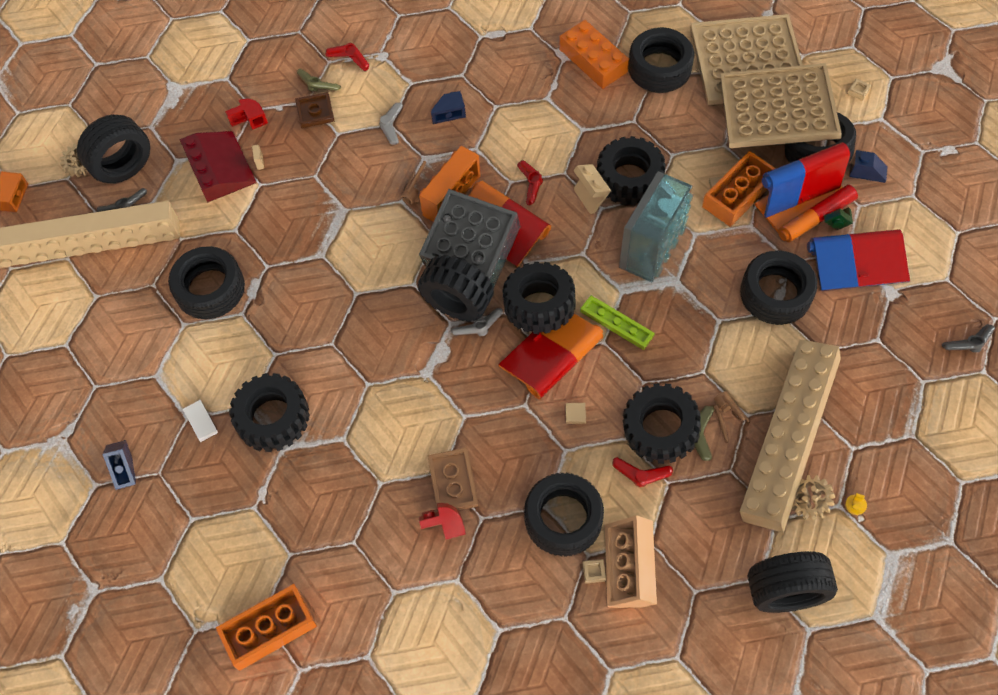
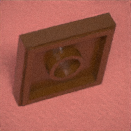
(314, 110)

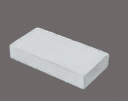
(200, 420)

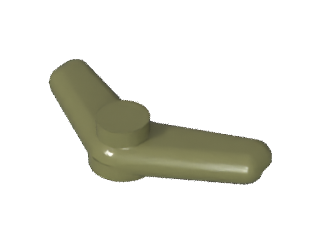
(315, 83)
(702, 446)

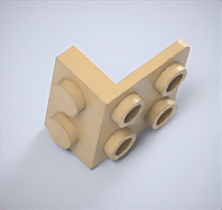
(590, 187)

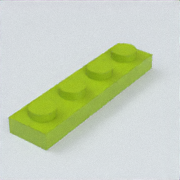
(617, 322)

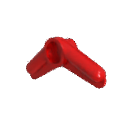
(351, 51)
(534, 178)
(641, 477)

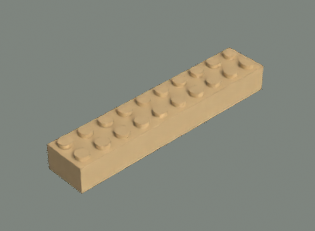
(88, 233)
(790, 436)

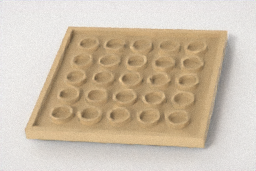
(742, 46)
(779, 106)

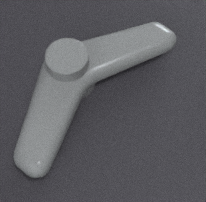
(386, 123)
(479, 326)

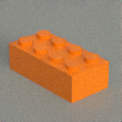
(594, 54)
(456, 174)
(737, 189)
(266, 627)

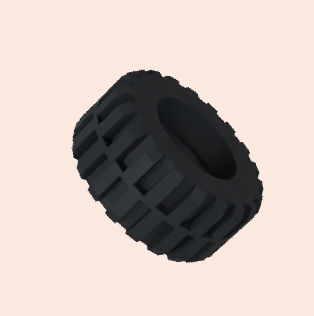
(629, 152)
(539, 279)
(456, 288)
(259, 392)
(657, 399)

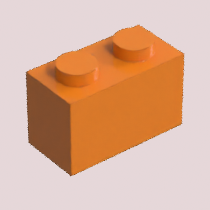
(11, 190)

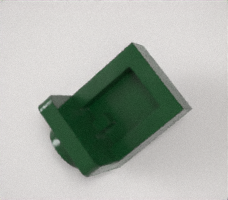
(839, 218)

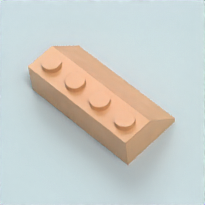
(630, 563)

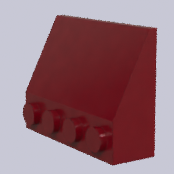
(217, 163)

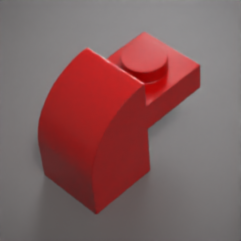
(249, 111)
(448, 517)

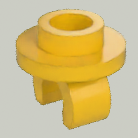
(856, 504)

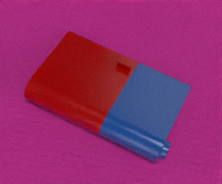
(805, 178)
(860, 259)

